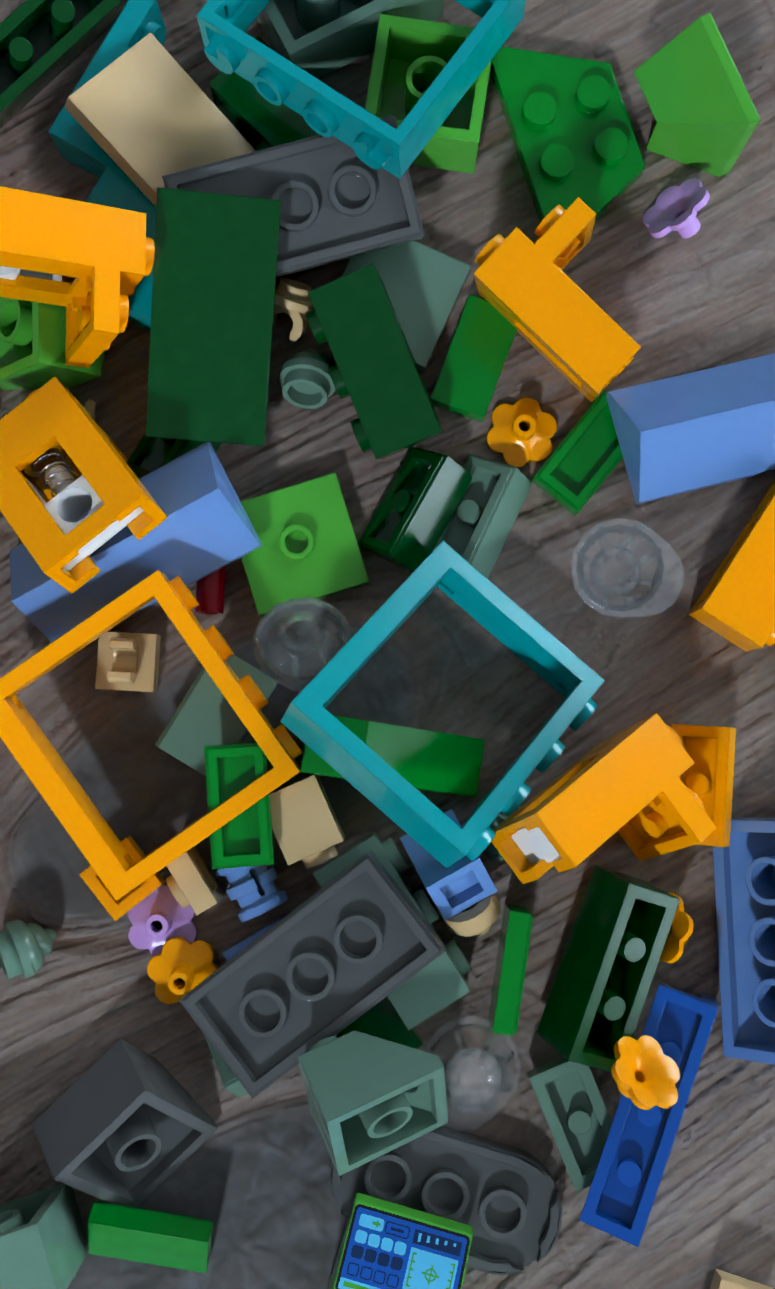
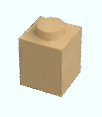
(305, 822)

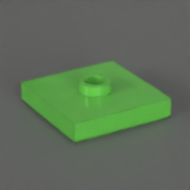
(305, 544)

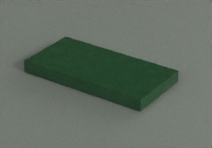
(211, 316)

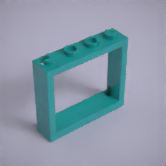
(333, 114)
(383, 784)

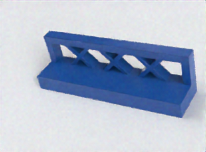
(641, 1138)

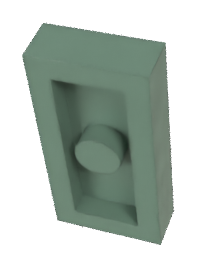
(573, 1115)

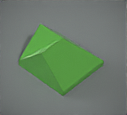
(697, 100)

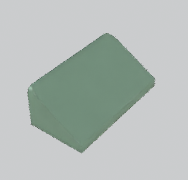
(486, 512)
(207, 717)

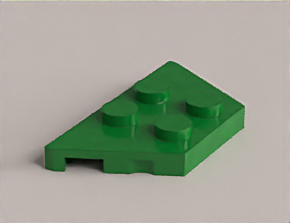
(567, 128)

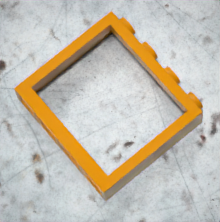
(65, 793)

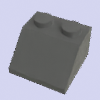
(121, 1128)

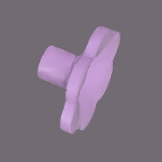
(677, 209)
(163, 908)

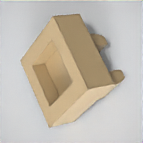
(128, 662)

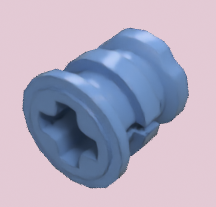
(253, 889)

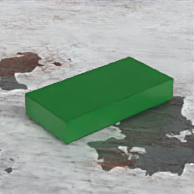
(474, 360)
(582, 458)
(249, 836)
(510, 969)
(150, 1237)

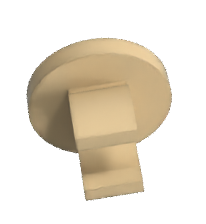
(293, 299)

